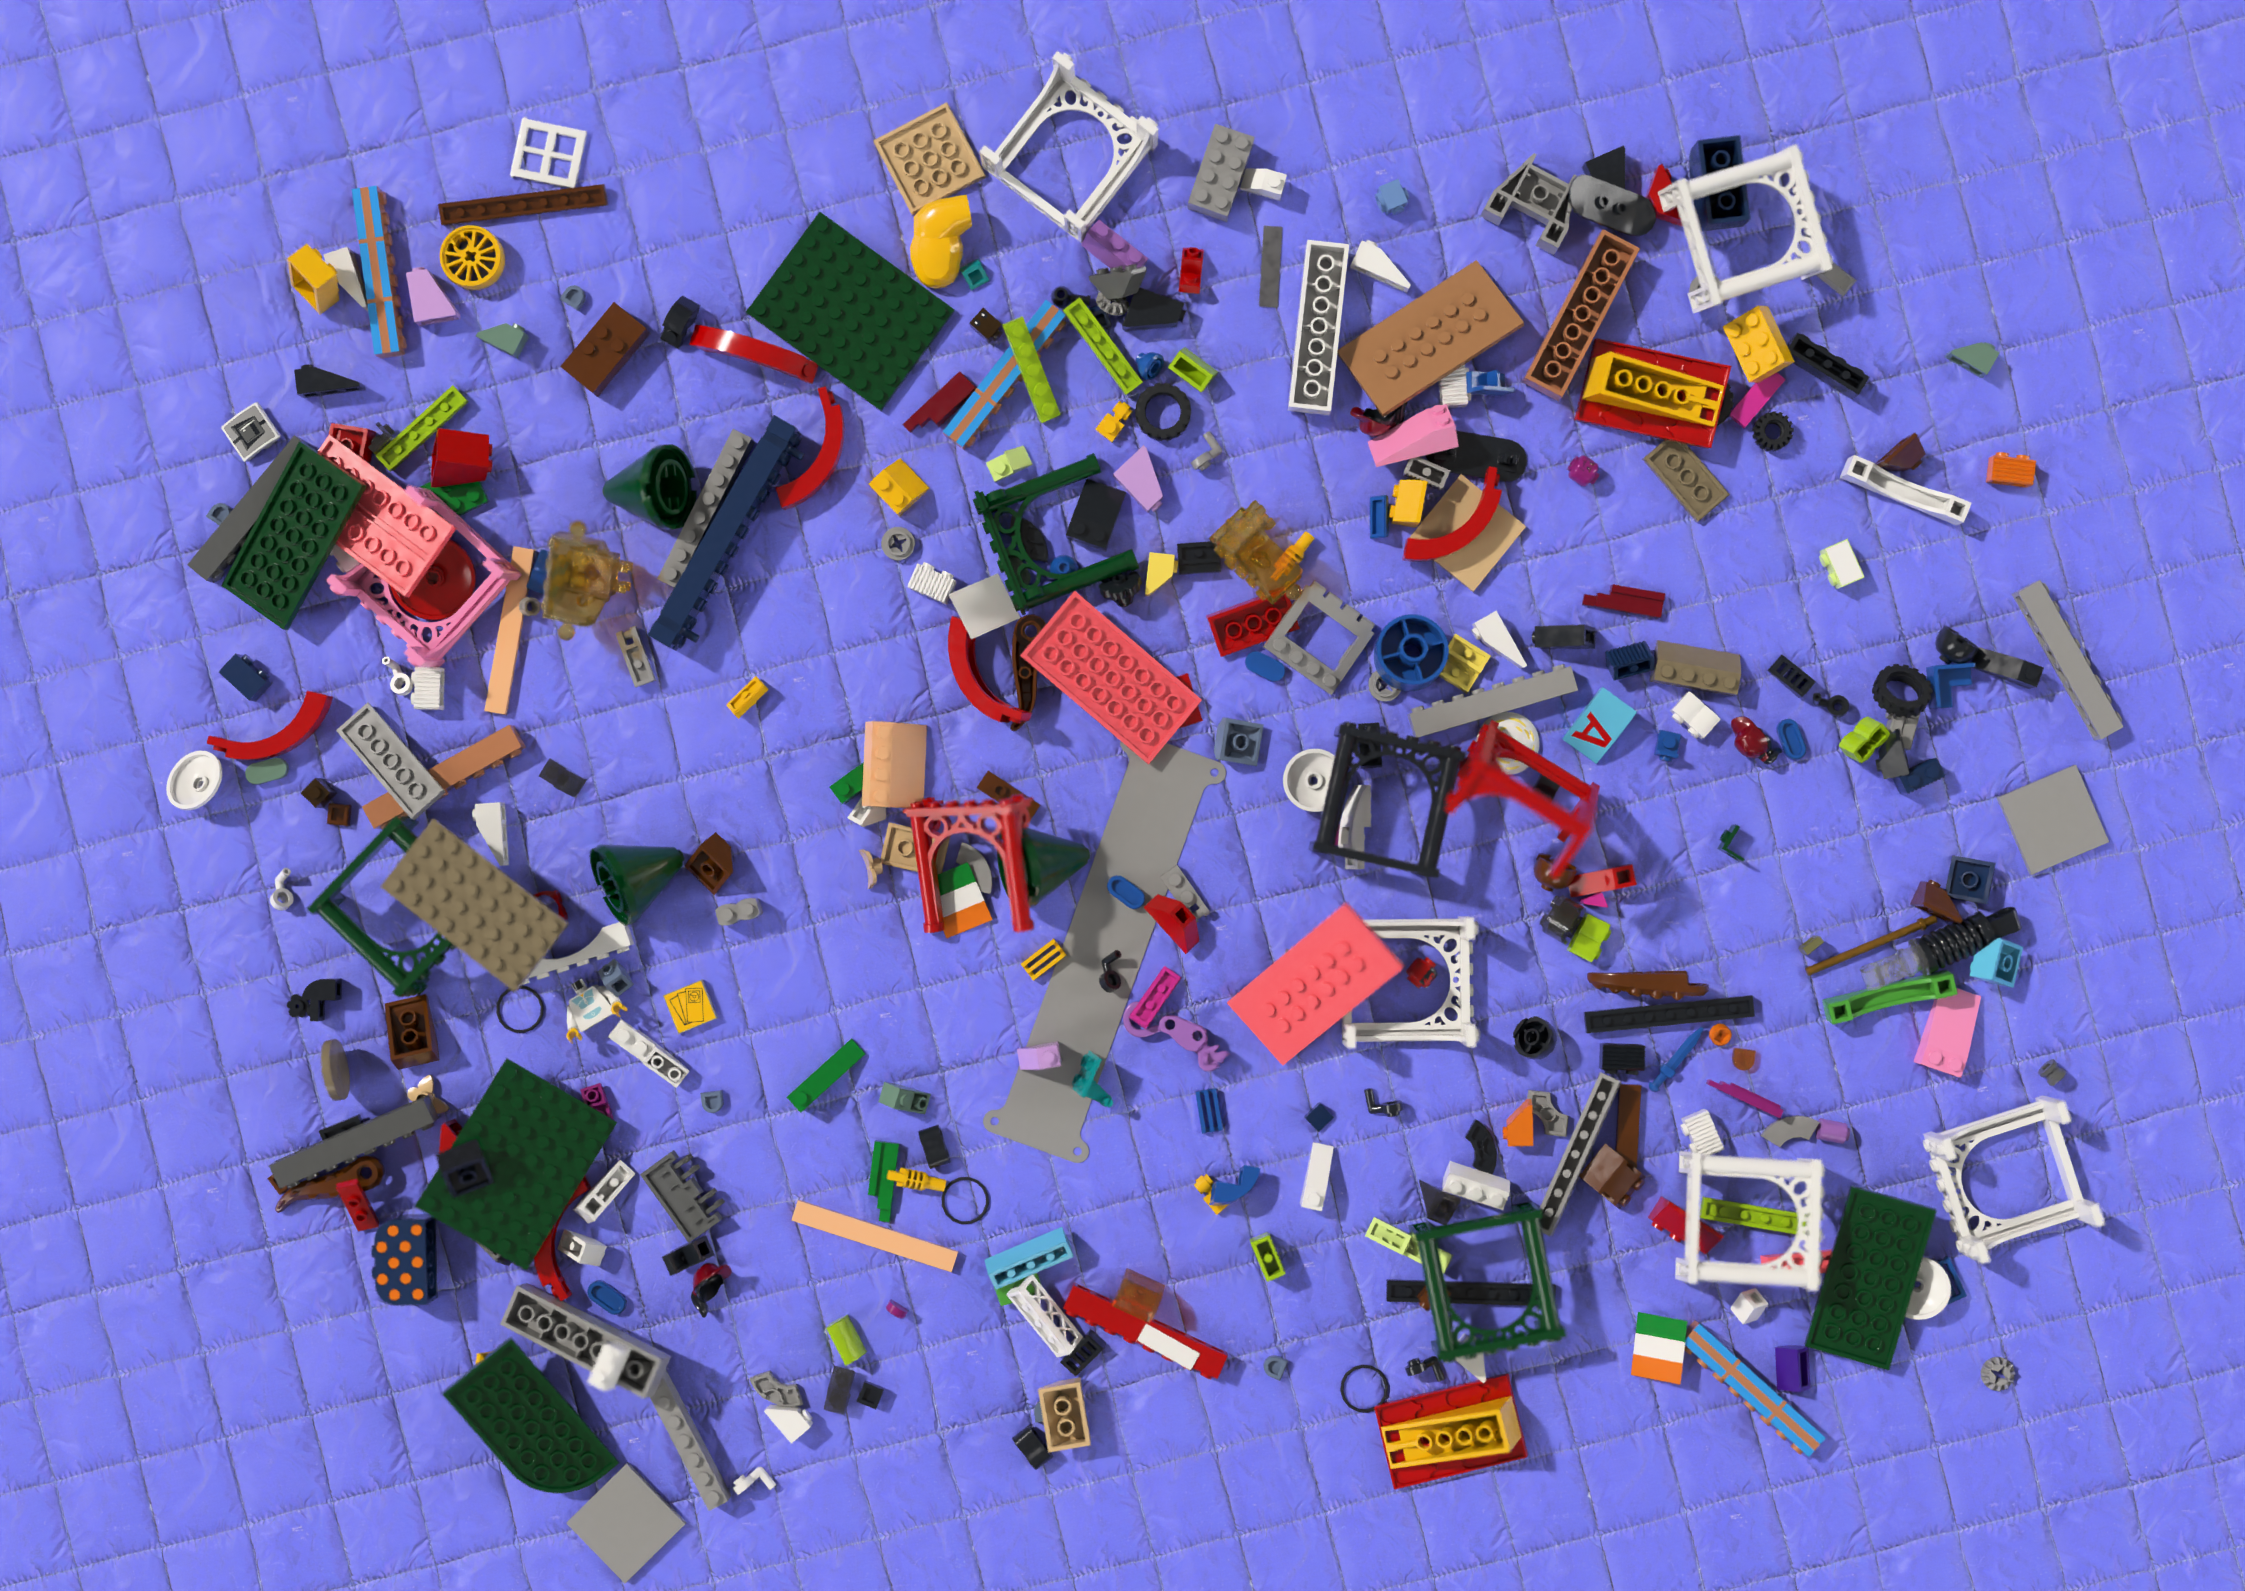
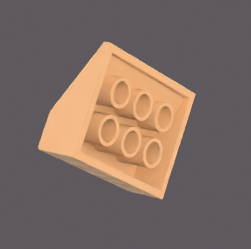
(893, 764)

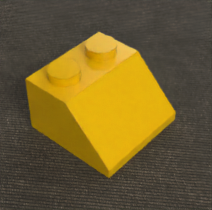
(898, 486)
(1408, 502)

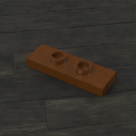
(999, 790)

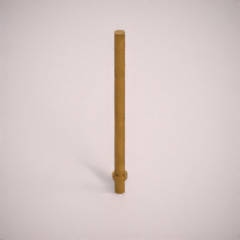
(1920, 924)

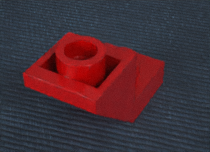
(1191, 270)

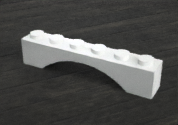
(1929, 501)
(609, 939)

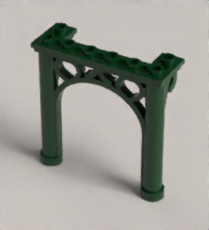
(1029, 491)

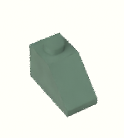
(505, 337)
(1975, 358)

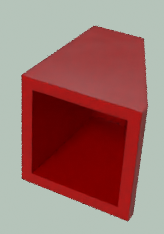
(460, 458)

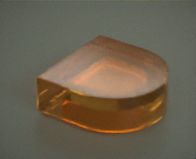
(1743, 1058)

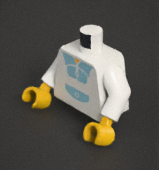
(590, 1008)

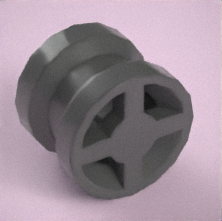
(2052, 1072)

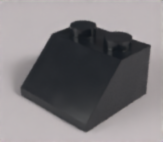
(464, 1168)

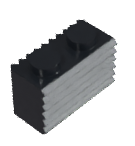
(1622, 1057)

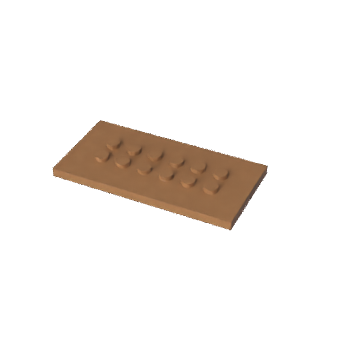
(1430, 338)

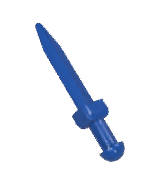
(1668, 1069)

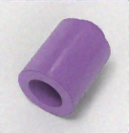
(1832, 1131)

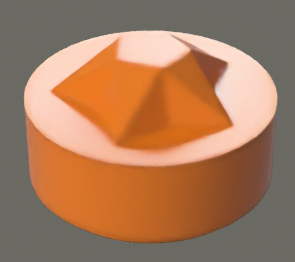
(1720, 1034)

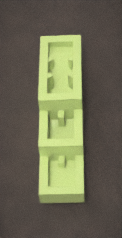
(1400, 1241)

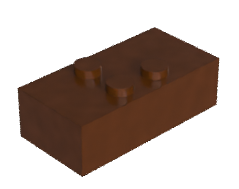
(605, 349)

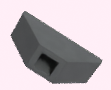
(1118, 281)

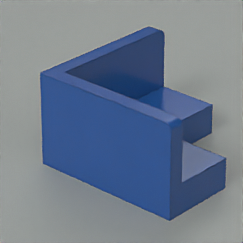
(1943, 678)

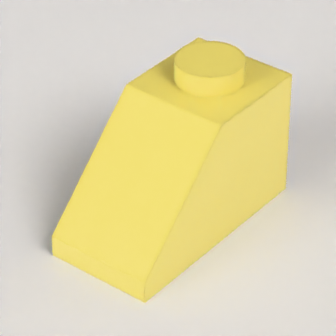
(1159, 571)

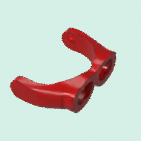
(557, 897)

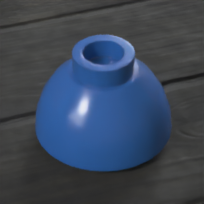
(1149, 364)
(1063, 564)

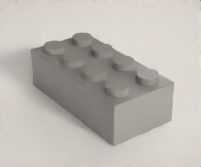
(1220, 172)

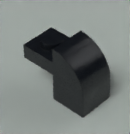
(678, 320)
(318, 992)
(688, 1255)

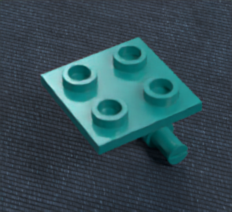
(1085, 1084)

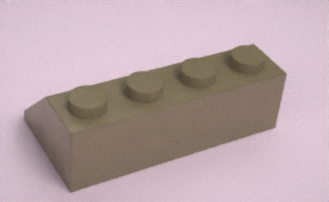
(1696, 668)

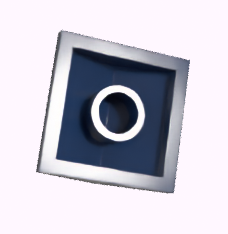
(1970, 879)

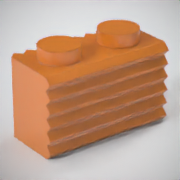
(2011, 470)

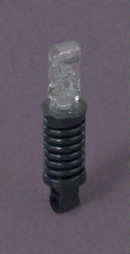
(1942, 947)

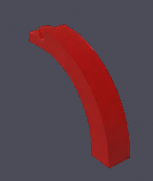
(755, 351)
(827, 460)
(1431, 549)
(966, 672)
(295, 733)
(545, 1259)

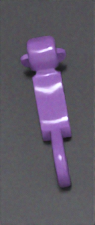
(1184, 1035)

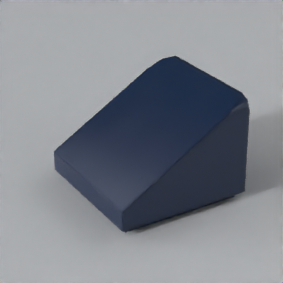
(1101, 316)
(1318, 1117)

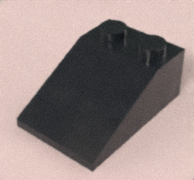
(1095, 514)

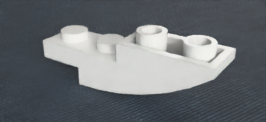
(1354, 819)
(649, 1053)

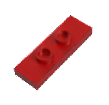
(357, 1204)

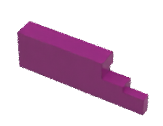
(1748, 1097)

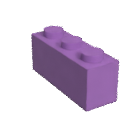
(1111, 247)

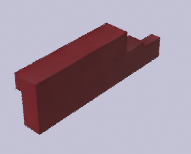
(943, 403)
(1628, 600)

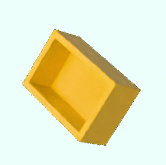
(313, 278)
(1758, 344)

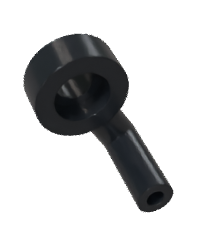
(1829, 704)
(1110, 979)
(1390, 1108)
(1416, 1366)

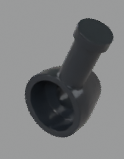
(1068, 298)

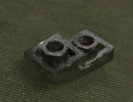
(839, 1390)

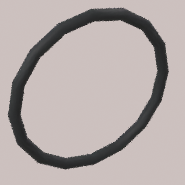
(525, 1030)
(985, 1208)
(1358, 1367)

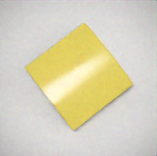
(1463, 663)

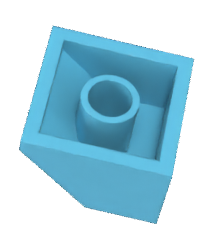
(1997, 963)

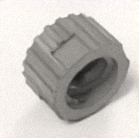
(535, 606)

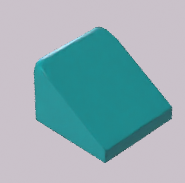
(974, 274)

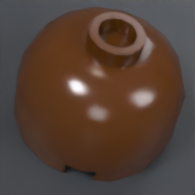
(1542, 870)

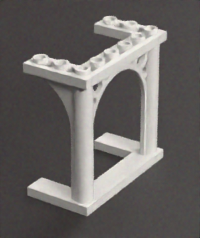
(1063, 79)
(1809, 264)
(1458, 1030)
(1942, 1149)
(1805, 1170)

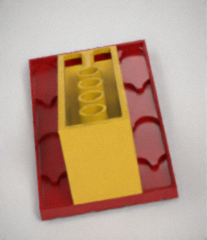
(1652, 393)
(1451, 1431)

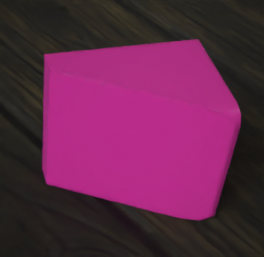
(1595, 899)

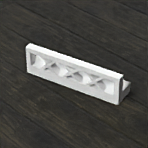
(1031, 1309)

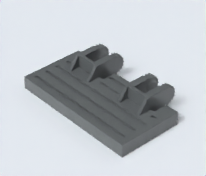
(680, 1197)

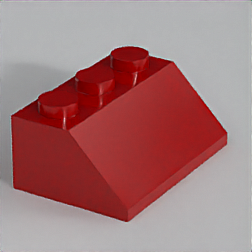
(1673, 1219)

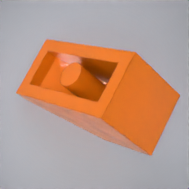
(1520, 1126)

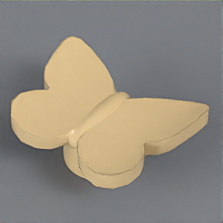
(873, 865)
(425, 1088)

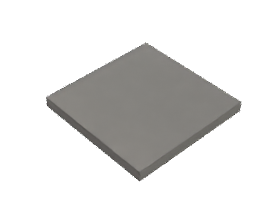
(2052, 819)
(626, 1522)

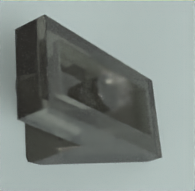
(562, 778)

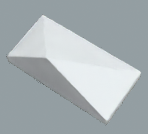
(866, 814)

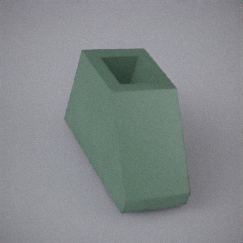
(904, 1098)

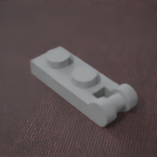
(635, 657)
(1183, 891)

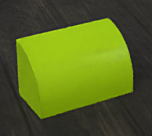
(1192, 369)
(846, 1339)

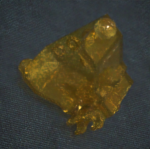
(1256, 556)
(573, 586)

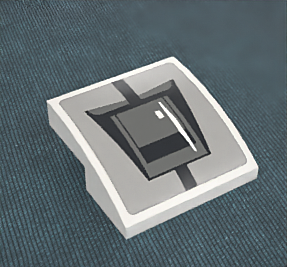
(251, 431)

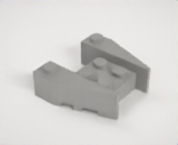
(1537, 196)

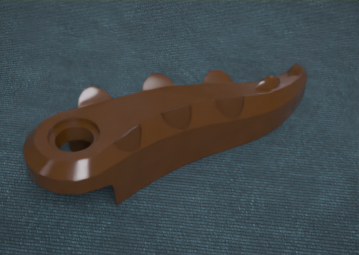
(1024, 674)
(1649, 983)
(325, 1185)

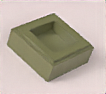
(1810, 945)

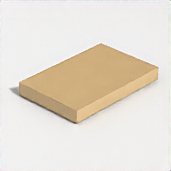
(900, 850)

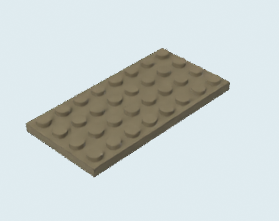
(474, 905)

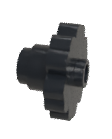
(1121, 587)

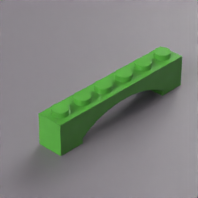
(1918, 988)

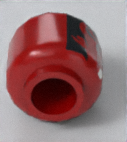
(1421, 972)

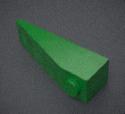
(849, 785)
(825, 1075)

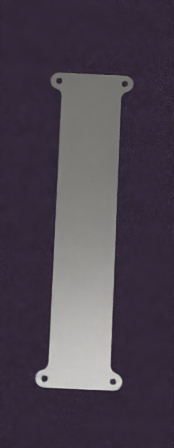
(1140, 845)

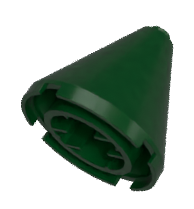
(655, 487)
(1046, 863)
(633, 876)

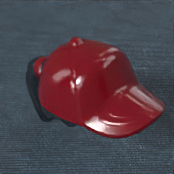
(1374, 424)
(1752, 741)
(706, 1285)

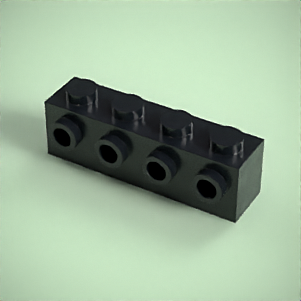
(1826, 366)

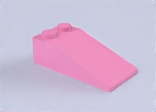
(1417, 436)
(1949, 1033)

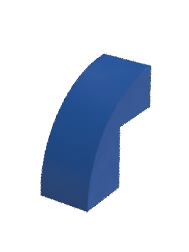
(1227, 1193)

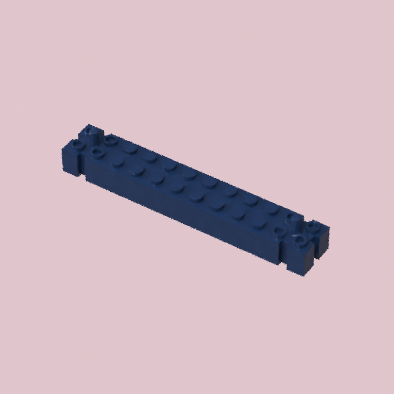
(724, 534)

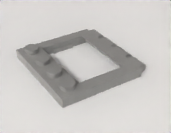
(1304, 662)

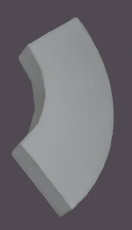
(978, 866)
(1789, 1128)
(776, 1392)

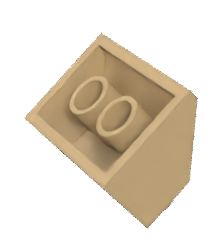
(1064, 1415)

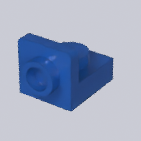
(1667, 745)

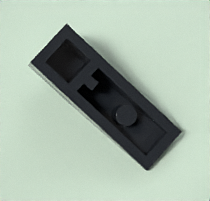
(319, 382)
(2008, 668)

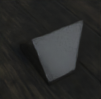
(1438, 1203)

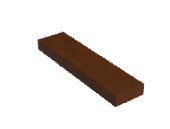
(1628, 1122)

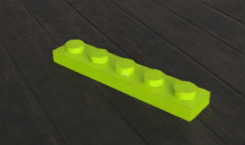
(1102, 346)
(1031, 369)
(422, 428)
(1749, 1215)

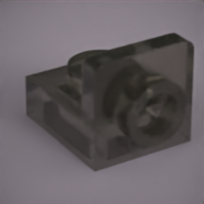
(381, 441)

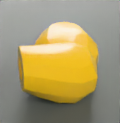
(937, 240)

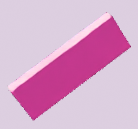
(1755, 399)
(1154, 997)

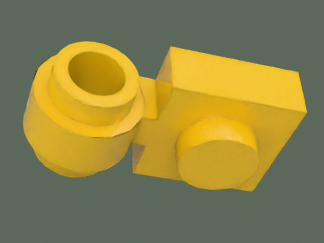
(1110, 425)
(1204, 1184)

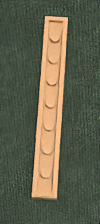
(509, 634)
(874, 1235)

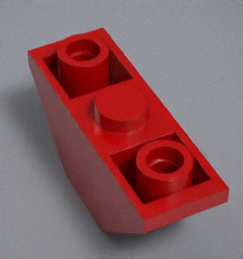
(1661, 180)
(1175, 921)

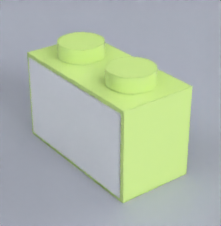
(1841, 564)

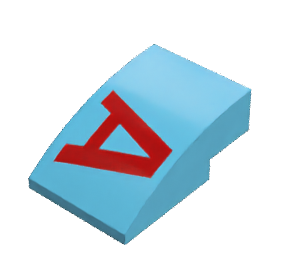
(1599, 725)

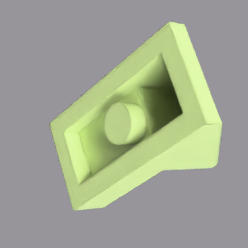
(1009, 463)

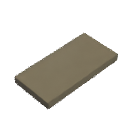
(1686, 478)

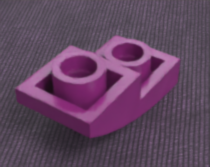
(596, 1098)

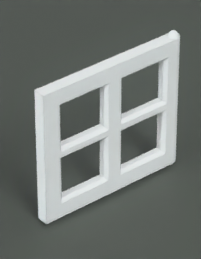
(548, 153)

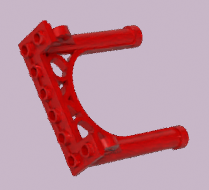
(1010, 819)

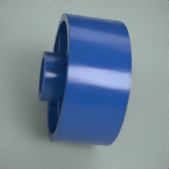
(1404, 671)

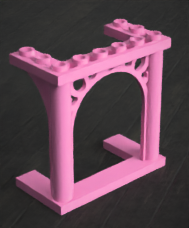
(423, 653)

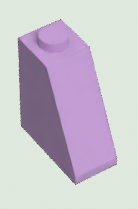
(428, 299)
(1140, 480)
(1039, 1056)

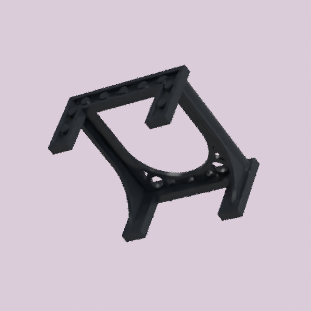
(1348, 741)

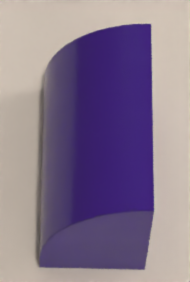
(1792, 1368)

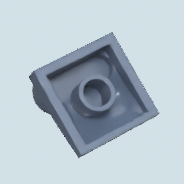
(1238, 741)

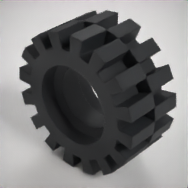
(1785, 431)

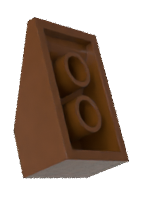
(411, 1032)

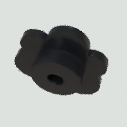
(296, 1000)

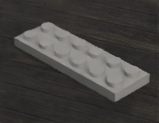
(391, 761)

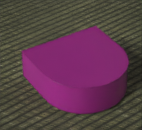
(896, 1309)

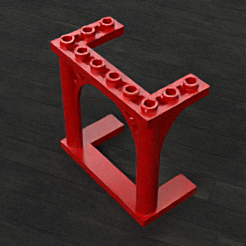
(1483, 775)

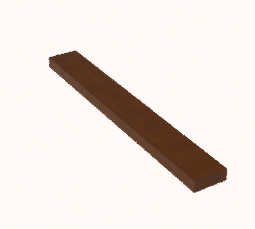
(523, 204)

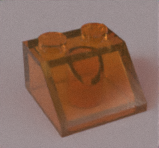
(1138, 1295)

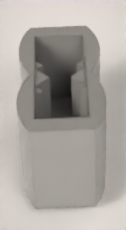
(743, 910)

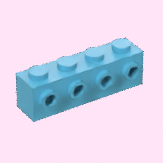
(1028, 1258)

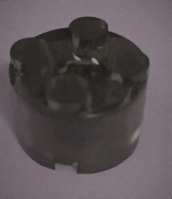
(1562, 919)

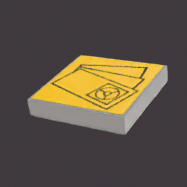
(690, 1006)

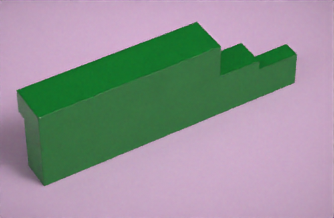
(884, 1159)

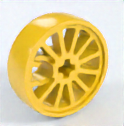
(453, 241)

